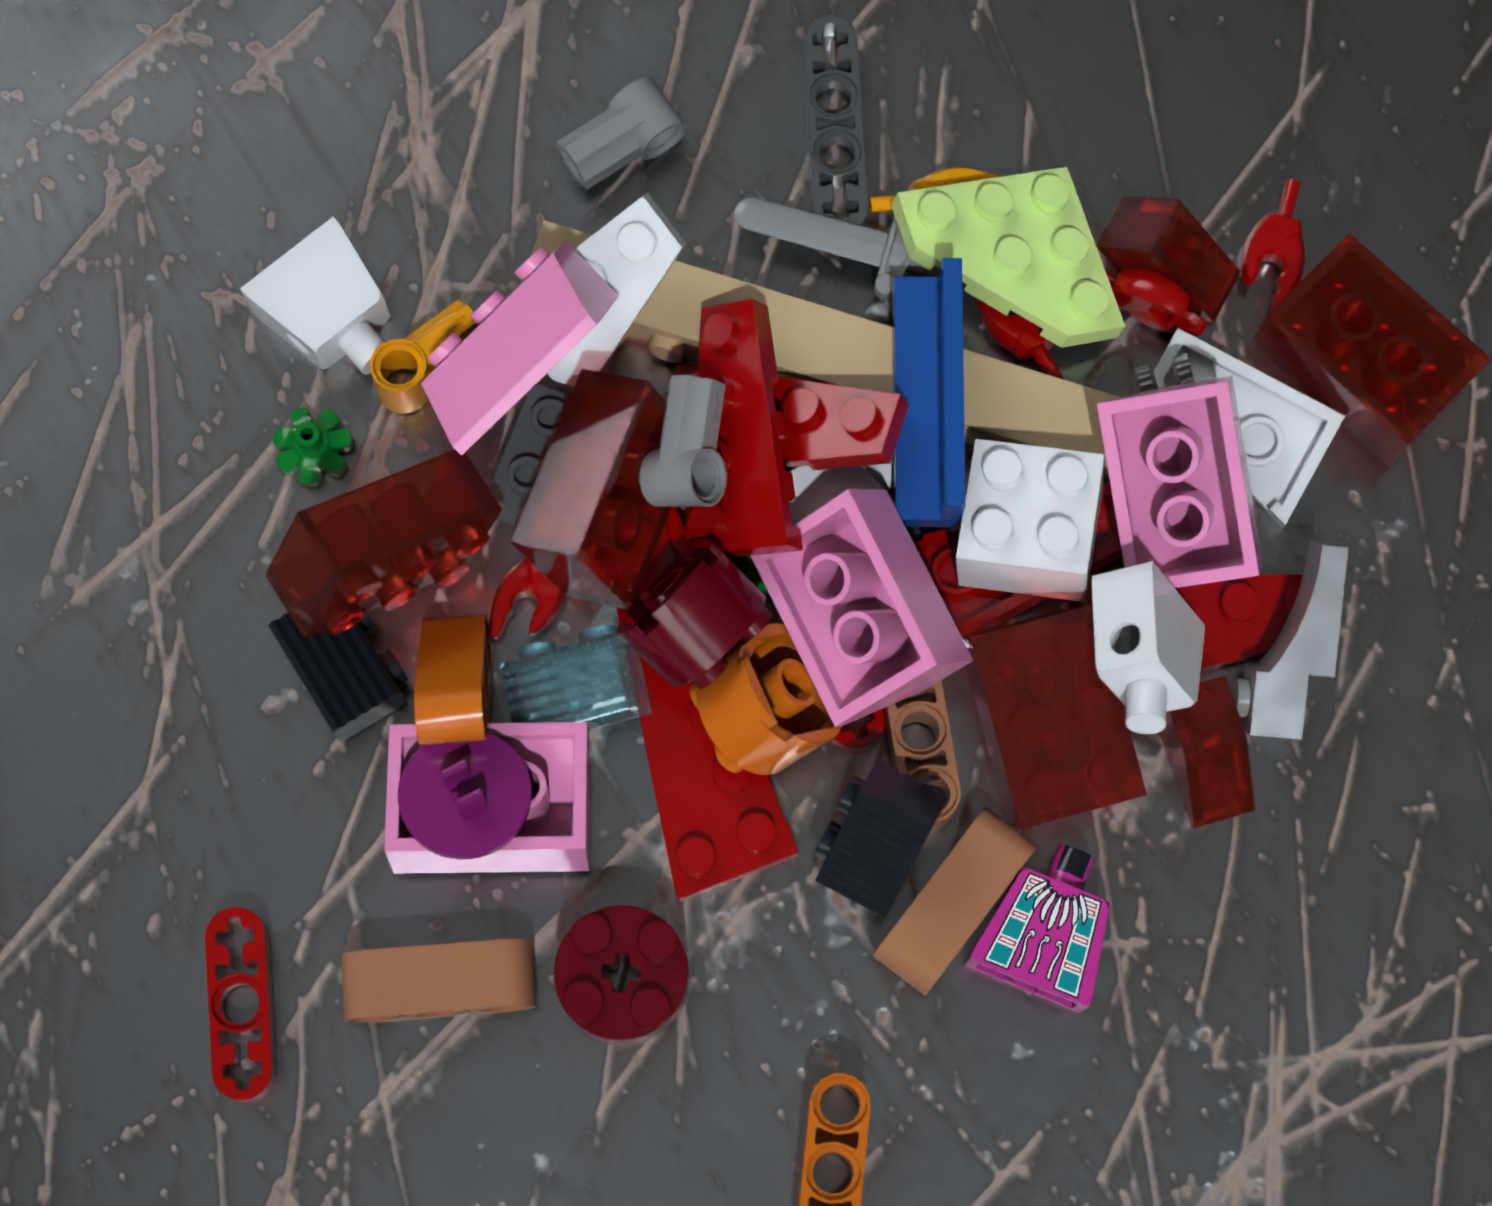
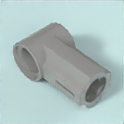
(634, 126)
(686, 465)

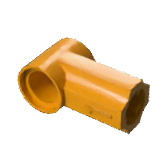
(412, 354)

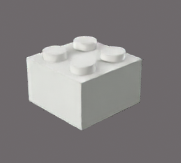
(1030, 520)

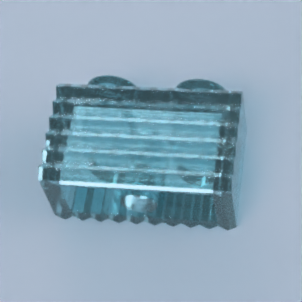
(581, 682)

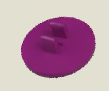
(465, 797)

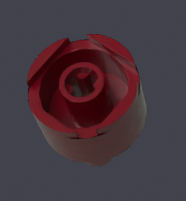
(694, 617)
(597, 946)

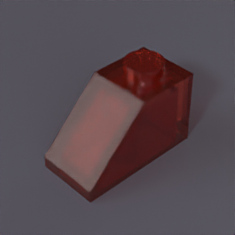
(1170, 241)
(1210, 756)

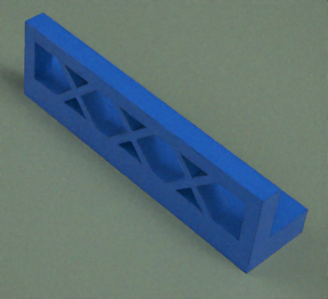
(931, 380)

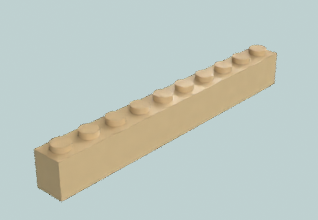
(851, 351)

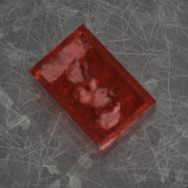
(1369, 349)
(587, 508)
(382, 543)
(1050, 719)

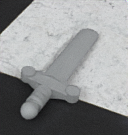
(833, 237)

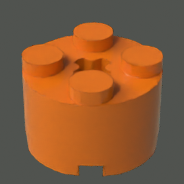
(763, 706)

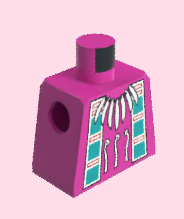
(1047, 933)

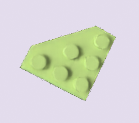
(1019, 250)

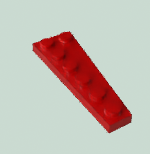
(711, 819)

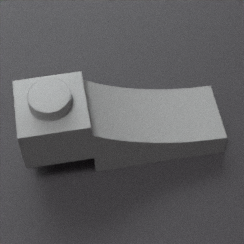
(1275, 689)

